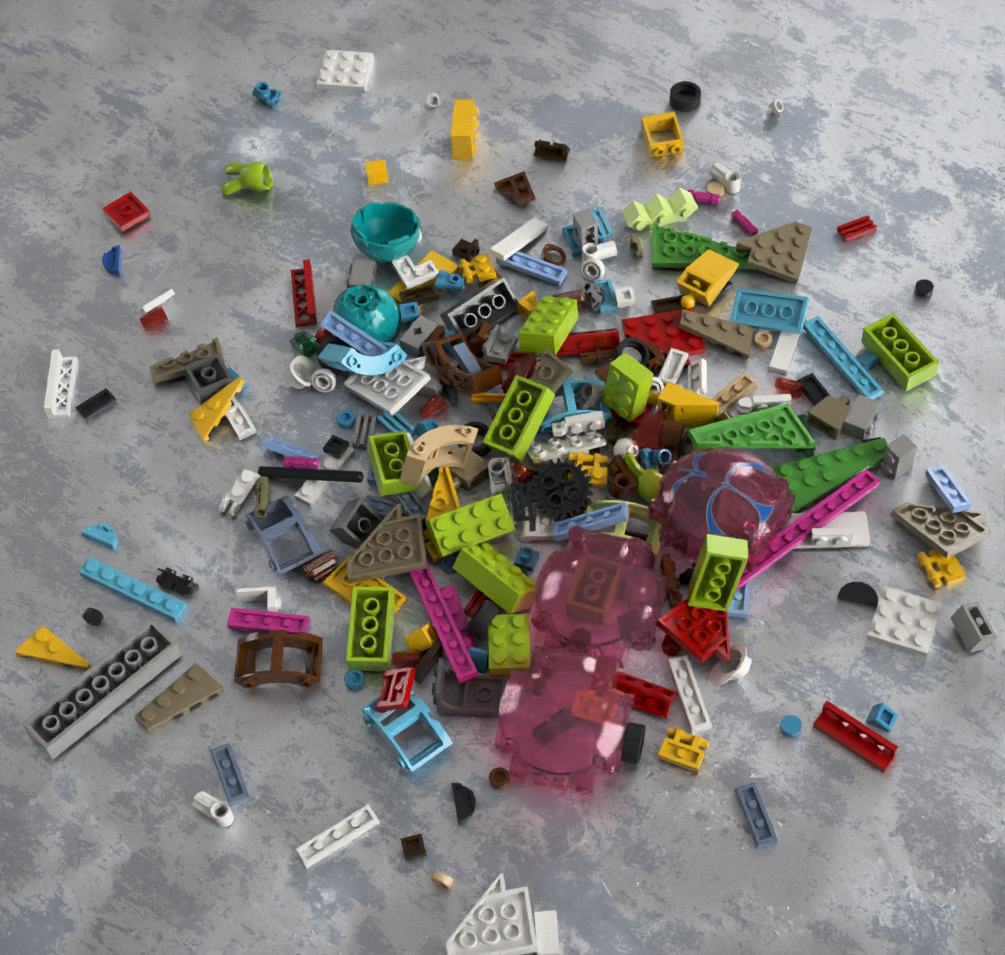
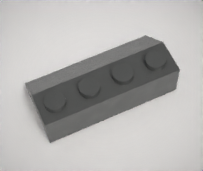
(481, 306)

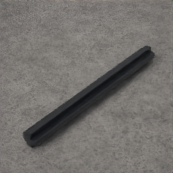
(311, 474)

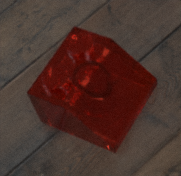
(522, 367)
(649, 432)

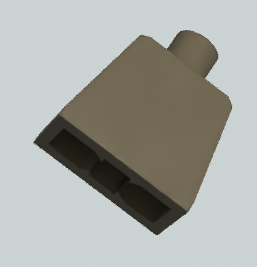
(829, 415)
(473, 475)

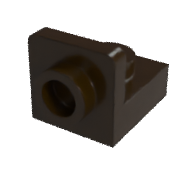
(466, 250)

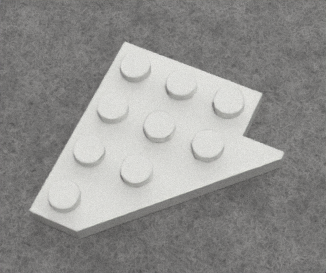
(393, 388)
(497, 924)

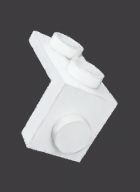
(263, 593)

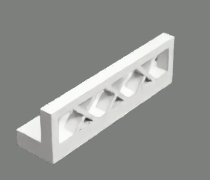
(55, 387)

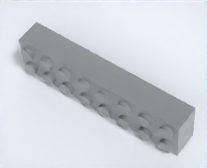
(101, 689)

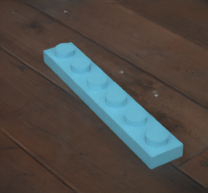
(842, 358)
(133, 589)

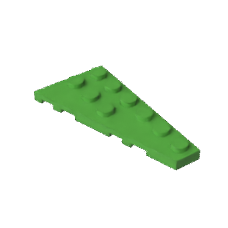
(680, 250)
(760, 429)
(826, 472)

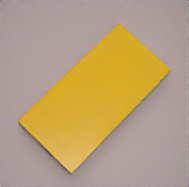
(440, 263)
(339, 584)

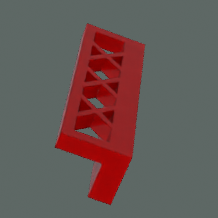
(308, 296)
(589, 341)
(647, 694)
(856, 737)

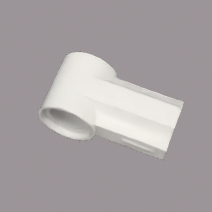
(728, 178)
(598, 251)
(213, 808)

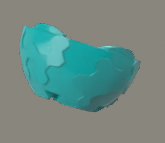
(385, 231)
(376, 316)

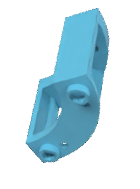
(350, 360)
(568, 390)
(418, 711)

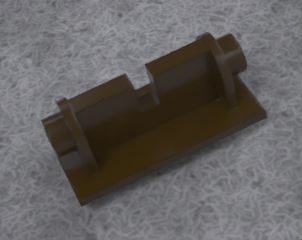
(556, 151)

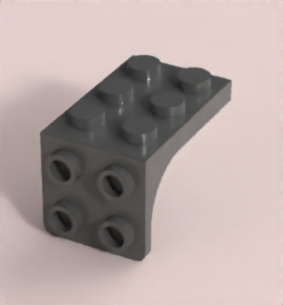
(472, 697)

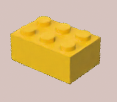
(464, 129)

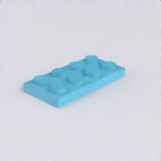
(770, 310)

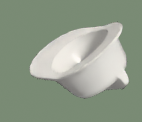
(300, 372)
(736, 669)

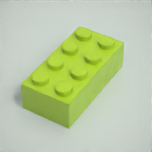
(548, 325)
(900, 352)
(519, 418)
(470, 526)
(717, 572)
(496, 577)
(371, 628)

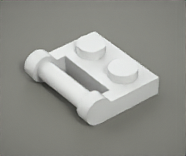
(544, 526)

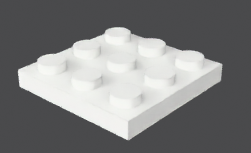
(345, 70)
(905, 621)

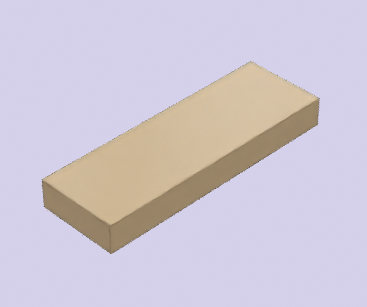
(734, 391)

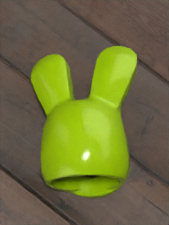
(249, 177)
(647, 479)

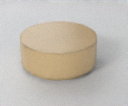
(716, 188)
(762, 340)
(441, 879)

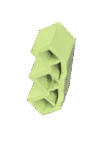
(660, 210)

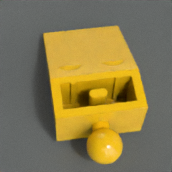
(705, 279)
(685, 406)

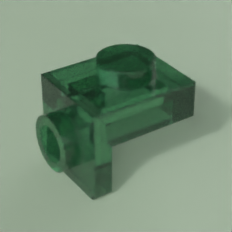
(305, 343)

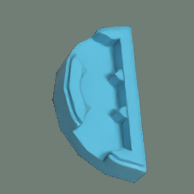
(102, 534)

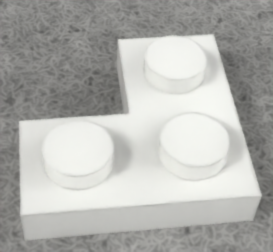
(414, 275)

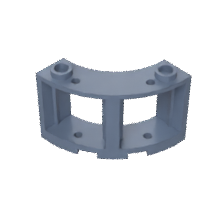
(276, 511)

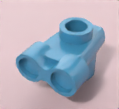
(265, 94)
(452, 282)
(655, 457)

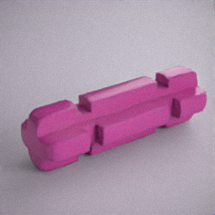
(705, 197)
(744, 222)
(301, 462)

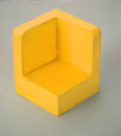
(376, 172)
(527, 304)
(422, 637)

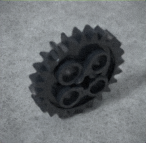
(568, 505)

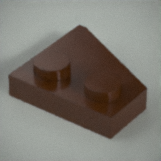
(516, 188)

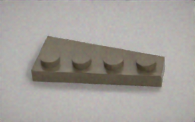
(730, 334)
(174, 368)
(551, 371)
(183, 693)

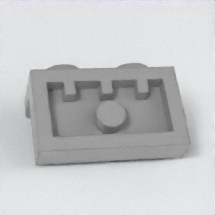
(499, 346)

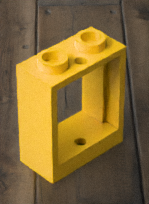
(667, 121)

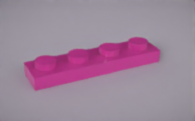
(456, 609)
(264, 621)

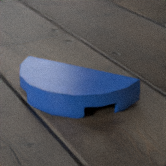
(112, 259)

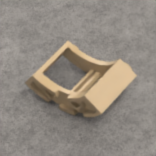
(424, 458)

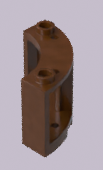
(454, 375)
(277, 640)

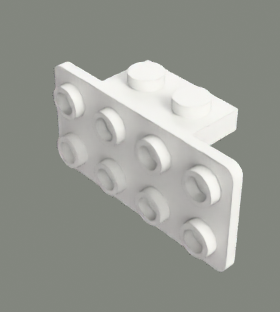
(561, 447)
(845, 530)

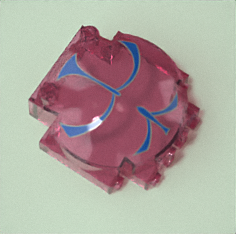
(724, 496)

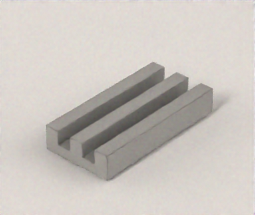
(366, 418)

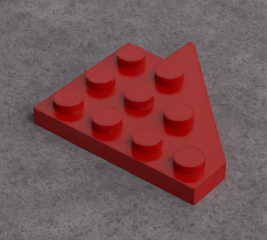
(664, 332)
(698, 631)

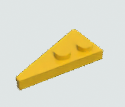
(211, 411)
(444, 495)
(47, 647)

